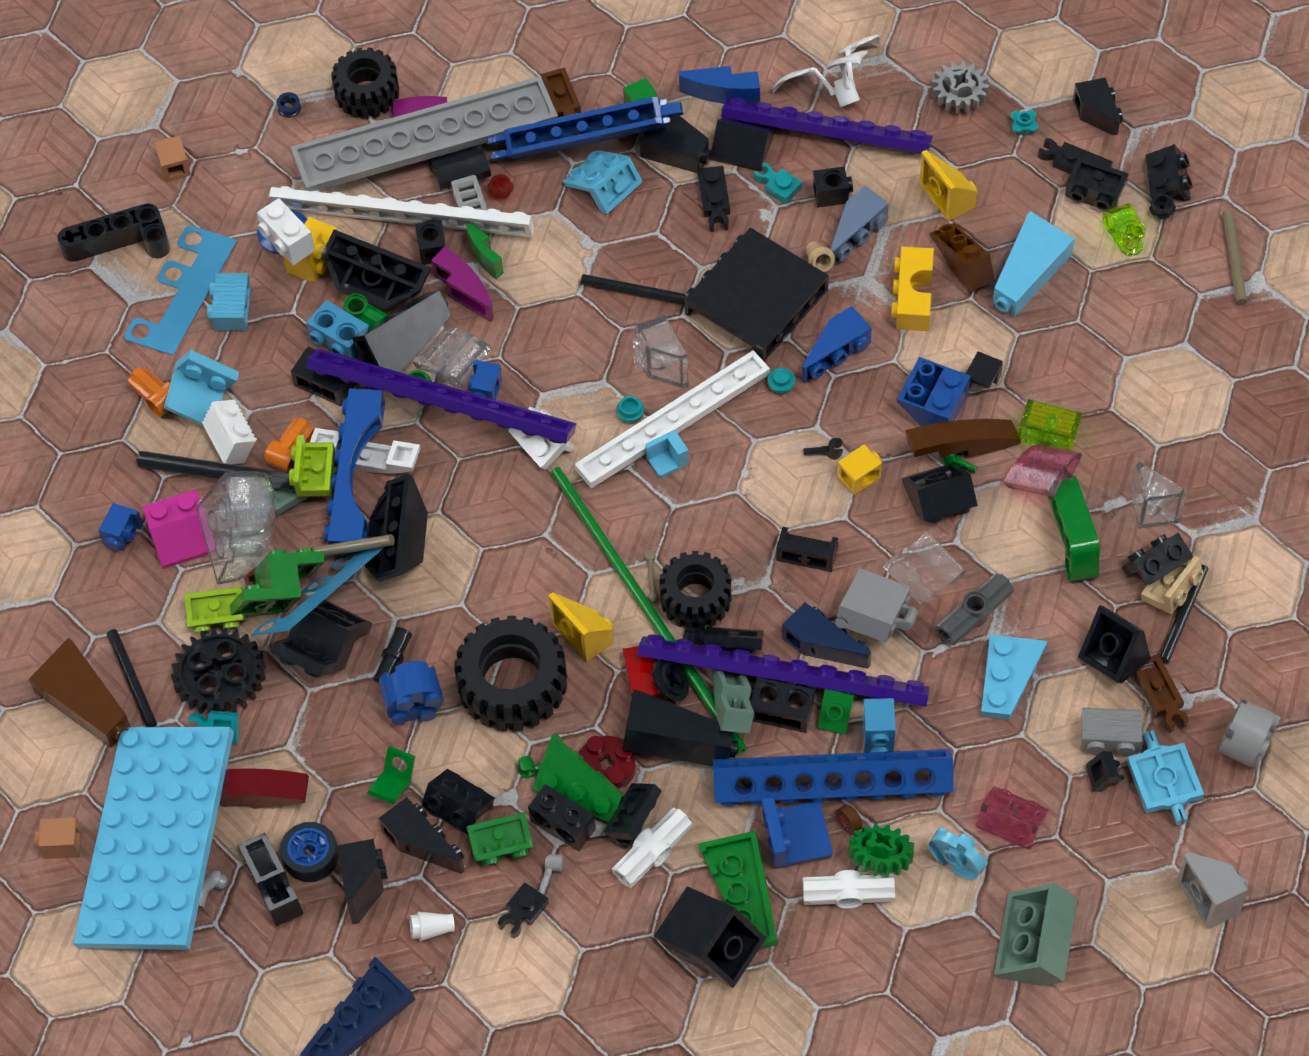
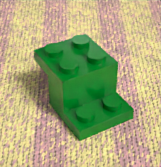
(277, 582)

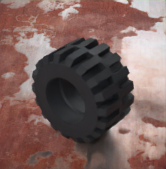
(360, 67)
(695, 570)

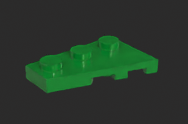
(577, 780)

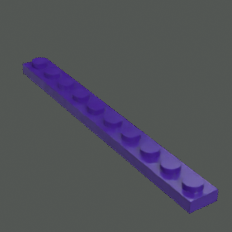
(440, 395)
(773, 668)

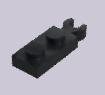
(1067, 155)
(714, 195)
(726, 637)

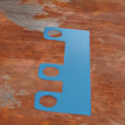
(192, 290)
(329, 585)

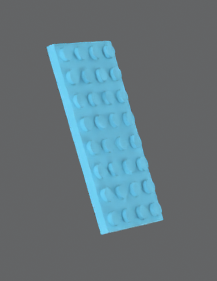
(154, 838)

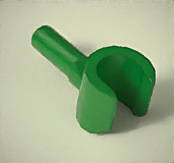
(959, 461)
(527, 767)

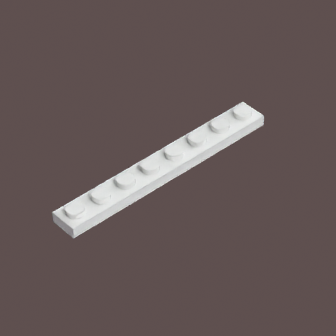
(676, 415)

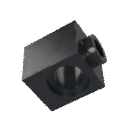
(831, 186)
(429, 231)

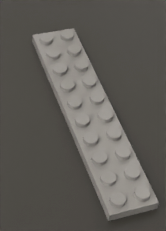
(420, 134)

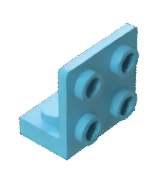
(606, 177)
(197, 384)

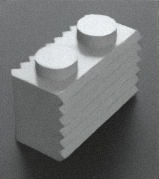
(1111, 730)

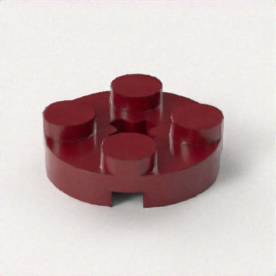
(610, 747)

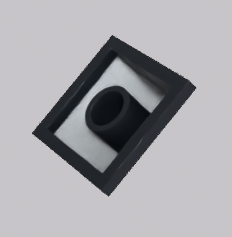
(741, 143)
(1114, 646)

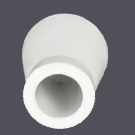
(429, 925)

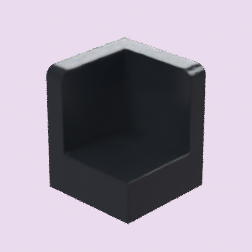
(984, 370)

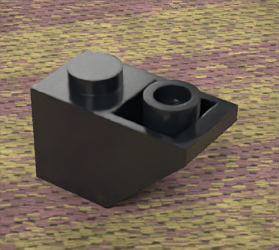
(1097, 106)

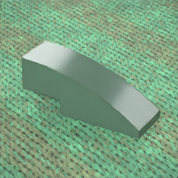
(732, 701)

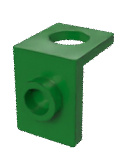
(835, 711)
(392, 781)

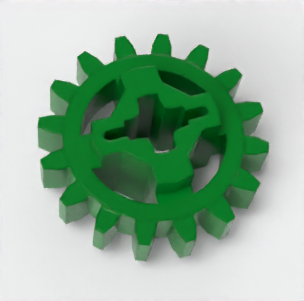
(881, 850)

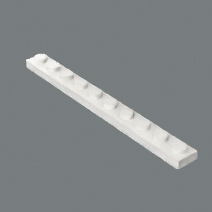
(403, 212)

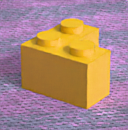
(314, 264)

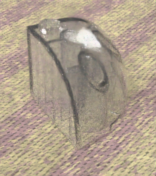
(237, 523)

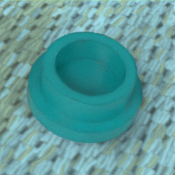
(781, 380)
(630, 409)

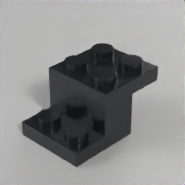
(322, 640)

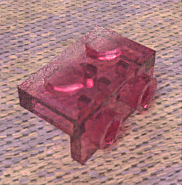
(1011, 817)

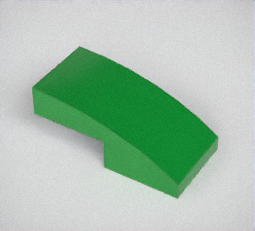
(481, 249)

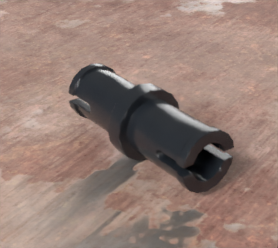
(394, 652)

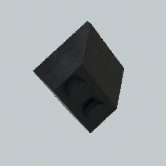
(940, 492)
(362, 876)

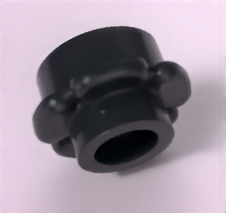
(1162, 201)

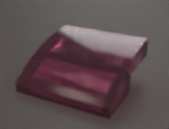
(1042, 469)

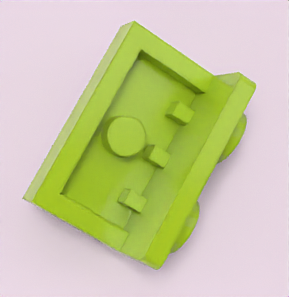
(312, 467)
(212, 608)

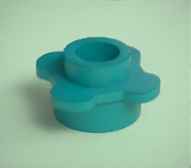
(1021, 127)

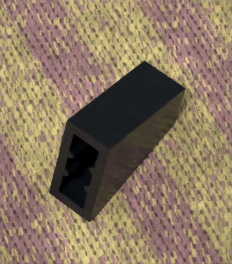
(677, 146)

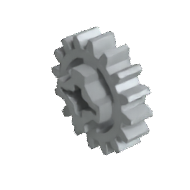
(962, 87)

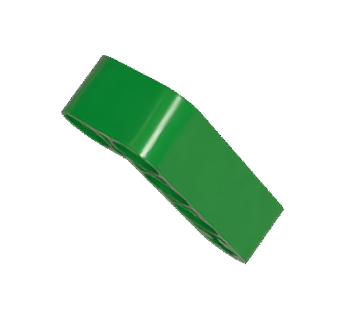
(1076, 531)

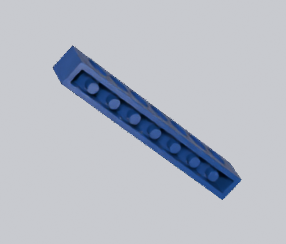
(847, 766)

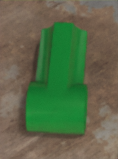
(368, 313)

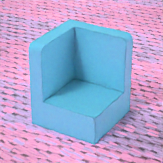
(667, 454)

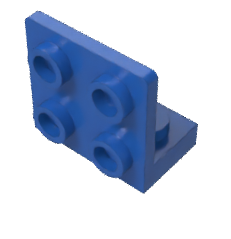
(796, 833)

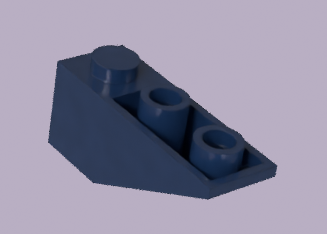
(820, 638)

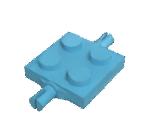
(1165, 778)

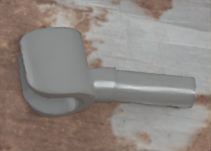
(552, 863)

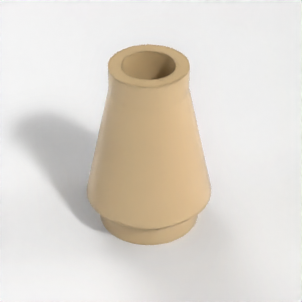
(820, 256)

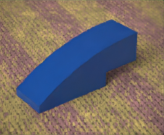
(720, 84)

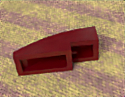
(263, 787)

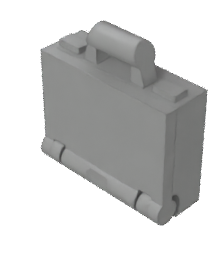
(875, 605)

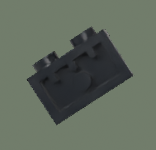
(1095, 184)
(632, 813)

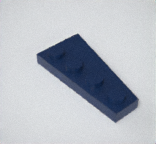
(367, 1009)

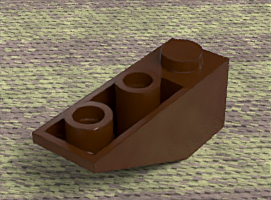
(965, 256)

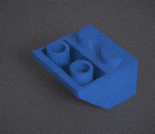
(933, 393)

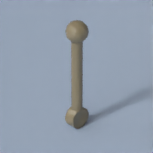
(650, 556)

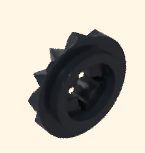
(675, 676)

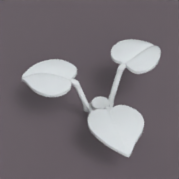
(845, 87)

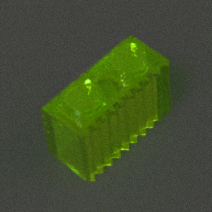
(1049, 425)

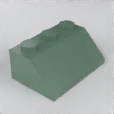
(1036, 935)

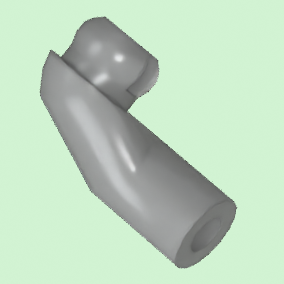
(211, 880)

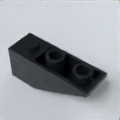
(414, 835)

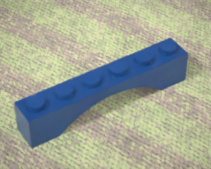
(362, 421)

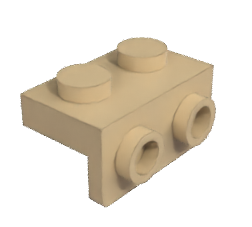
(1173, 587)

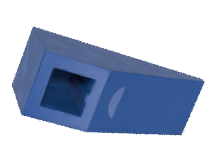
(840, 339)

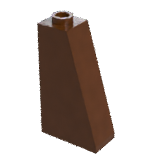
(79, 693)

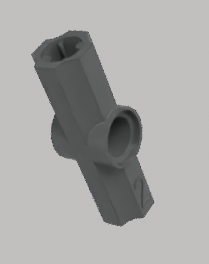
(985, 598)

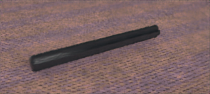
(204, 467)

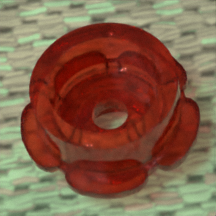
(500, 181)

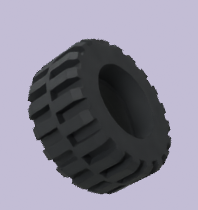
(511, 640)

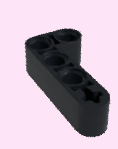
(115, 232)

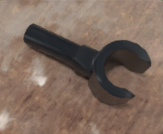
(828, 450)

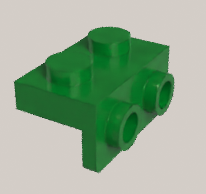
(500, 837)

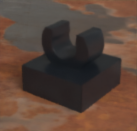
(1103, 771)

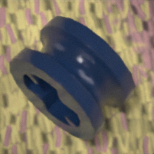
(283, 109)

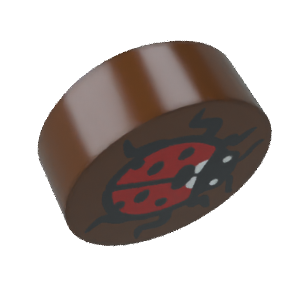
(848, 819)

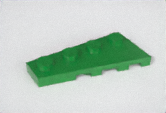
(742, 879)

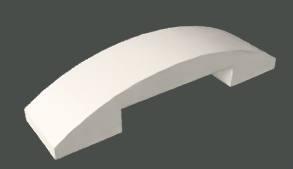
(374, 456)

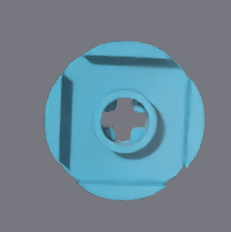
(958, 853)

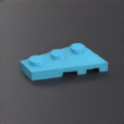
(1008, 671)

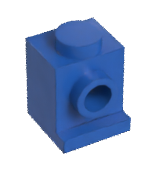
(486, 379)
(119, 527)

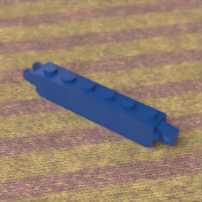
(585, 128)

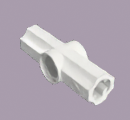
(652, 847)
(848, 889)

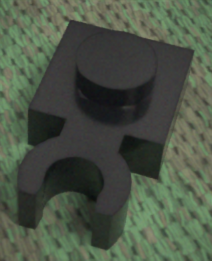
(524, 906)

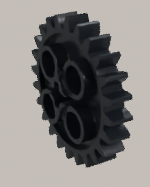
(210, 651)

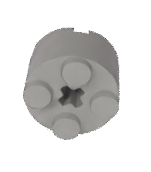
(1248, 734)

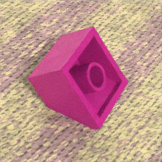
(176, 529)

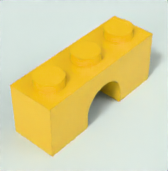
(914, 270)

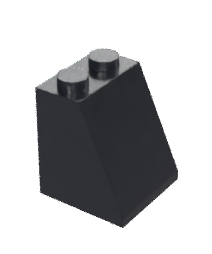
(710, 936)

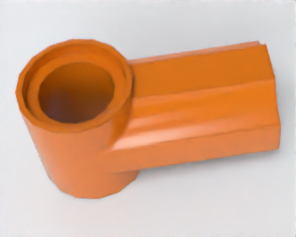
(150, 389)
(279, 451)

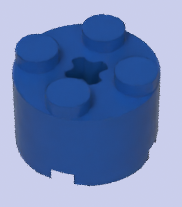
(411, 692)

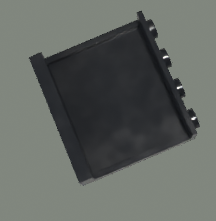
(758, 292)

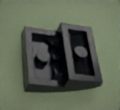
(460, 165)

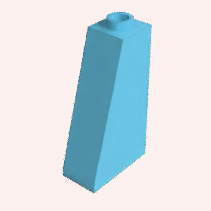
(1031, 263)

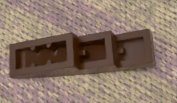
(967, 435)

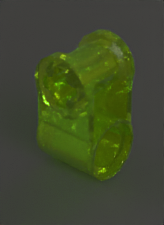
(1125, 228)

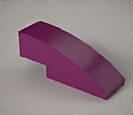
(462, 283)

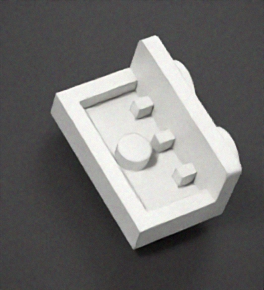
(540, 448)

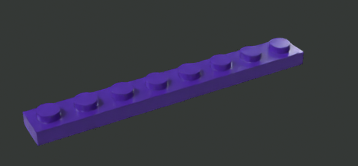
(835, 127)

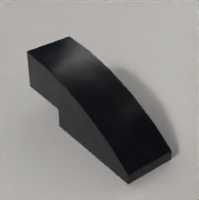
(270, 879)

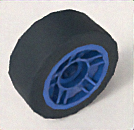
(316, 839)

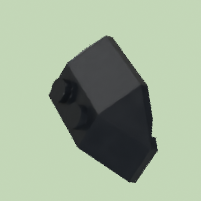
(372, 271)
(403, 515)

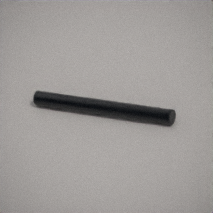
(633, 289)
(1180, 620)
(131, 678)

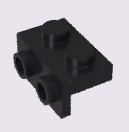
(1169, 172)
(1160, 559)
(456, 800)

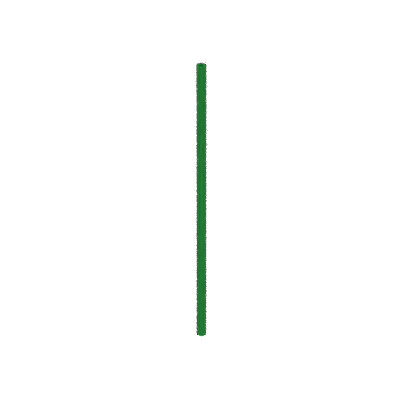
(636, 592)

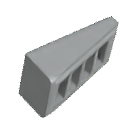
(465, 189)

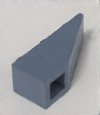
(860, 218)

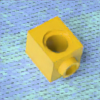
(859, 469)

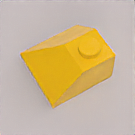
(946, 186)
(581, 626)

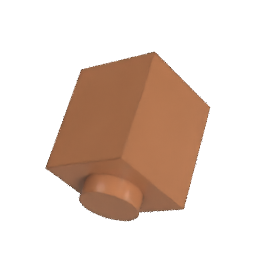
(172, 158)
(58, 838)

